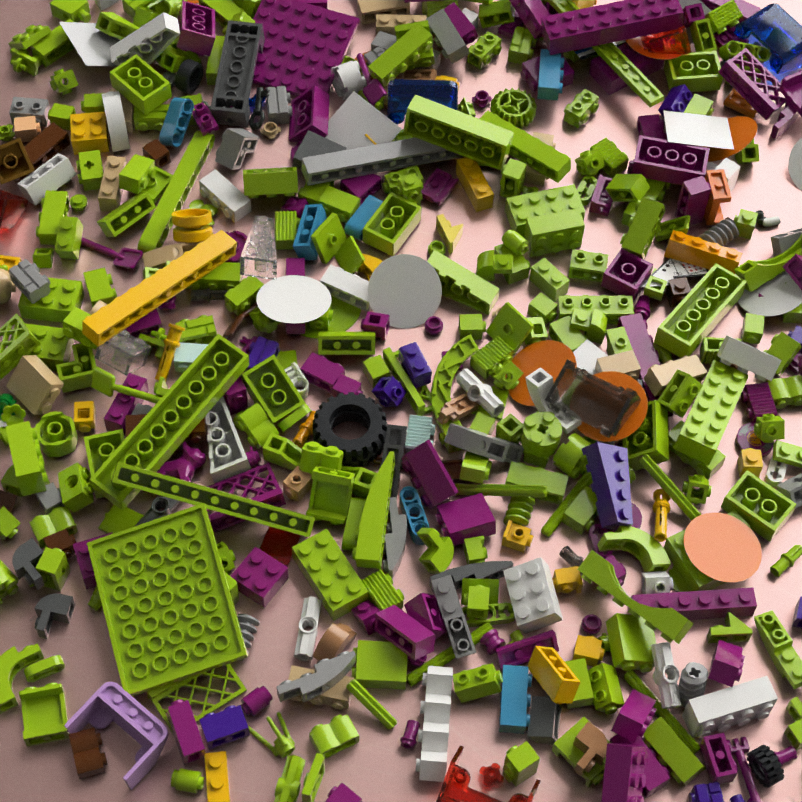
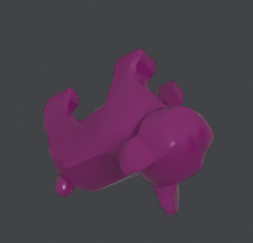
(184, 466)

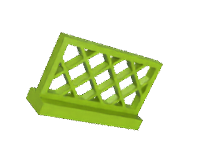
(20, 345)
(165, 692)

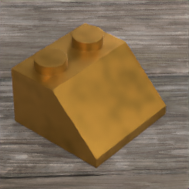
(14, 161)

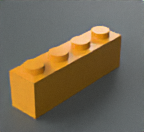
(701, 252)

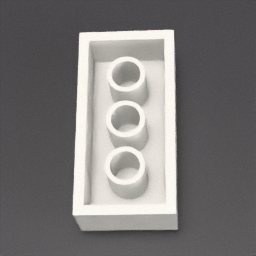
(729, 707)

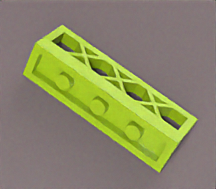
(399, 374)

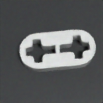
(772, 467)

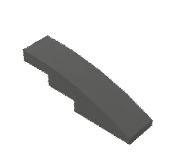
(395, 442)
(481, 570)

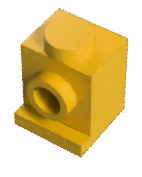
(84, 416)
(517, 537)
(567, 580)

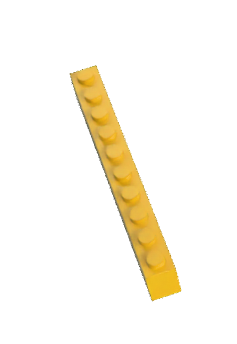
(158, 288)

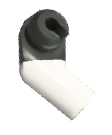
(765, 221)

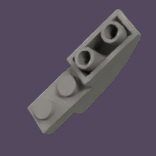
(483, 444)
(394, 539)
(453, 617)
(326, 675)

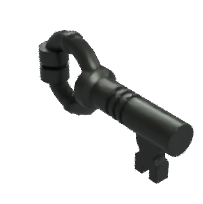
(260, 94)

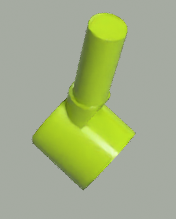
(516, 636)

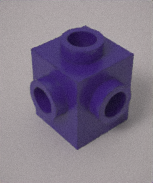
(389, 391)

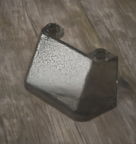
(592, 399)

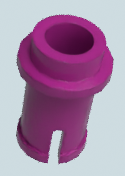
(408, 740)
(786, 755)

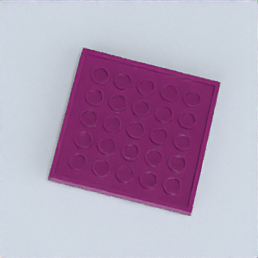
(301, 45)

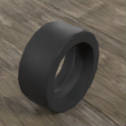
(189, 76)

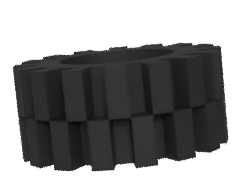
(765, 766)

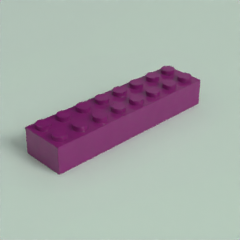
(609, 23)

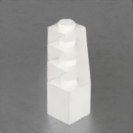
(436, 724)

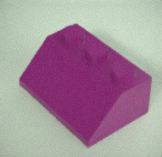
(309, 113)
(429, 475)

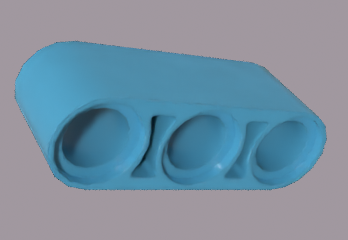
(176, 122)
(355, 224)
(413, 507)

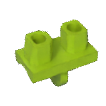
(22, 61)
(156, 342)

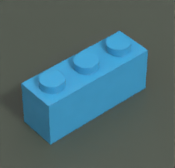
(550, 75)
(311, 219)
(514, 699)

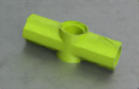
(289, 784)

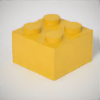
(89, 132)

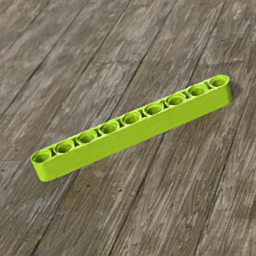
(176, 191)

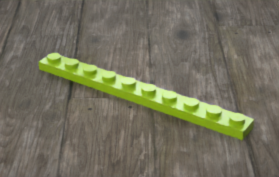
(619, 63)

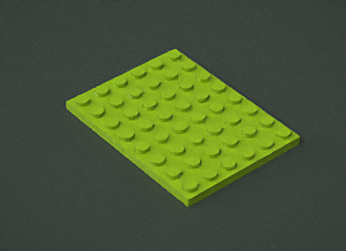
(166, 600)

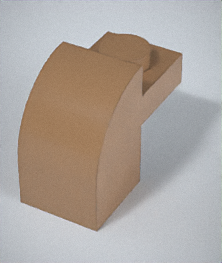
(334, 641)
(593, 744)

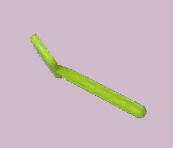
(105, 383)

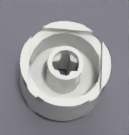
(347, 79)

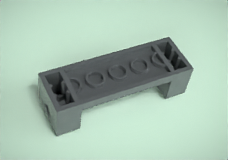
(236, 73)

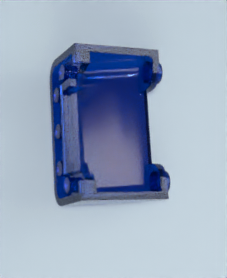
(778, 33)

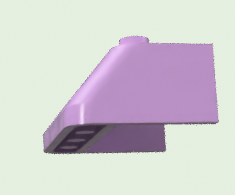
(117, 705)

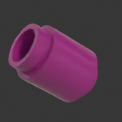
(256, 701)

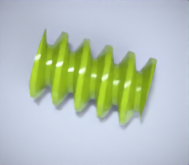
(519, 510)

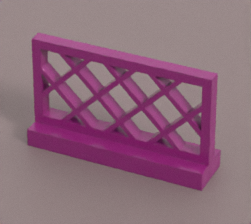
(749, 88)
(274, 497)

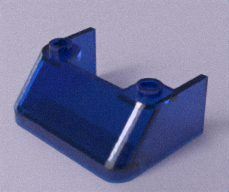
(402, 92)

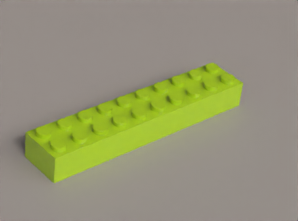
(173, 417)

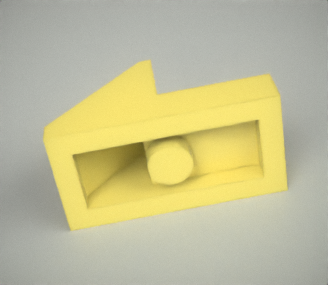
(449, 234)

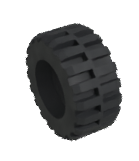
(357, 409)

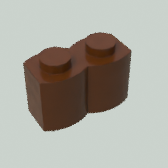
(87, 752)

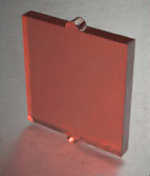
(279, 544)

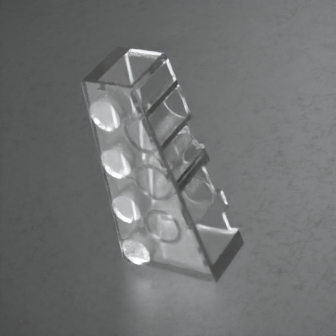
(259, 251)

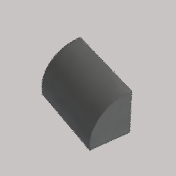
(544, 720)

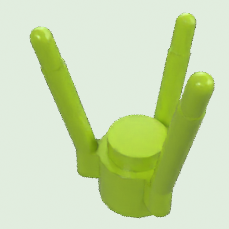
(283, 745)

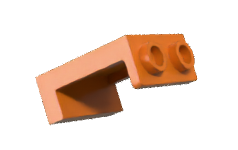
(719, 194)

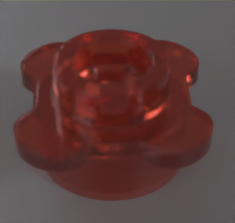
(487, 779)

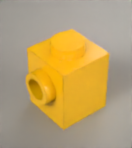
(750, 460)
(588, 648)

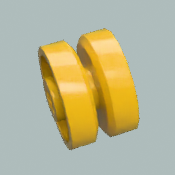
(192, 225)

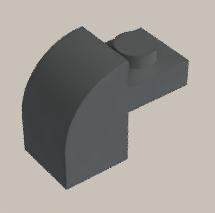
(25, 562)
(50, 608)

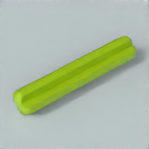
(371, 704)

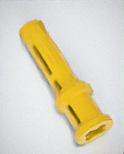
(171, 343)
(660, 531)

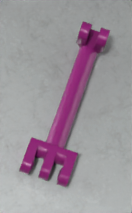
(739, 751)

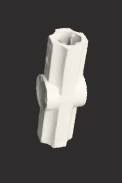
(480, 392)
(306, 639)
(664, 663)

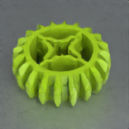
(514, 107)

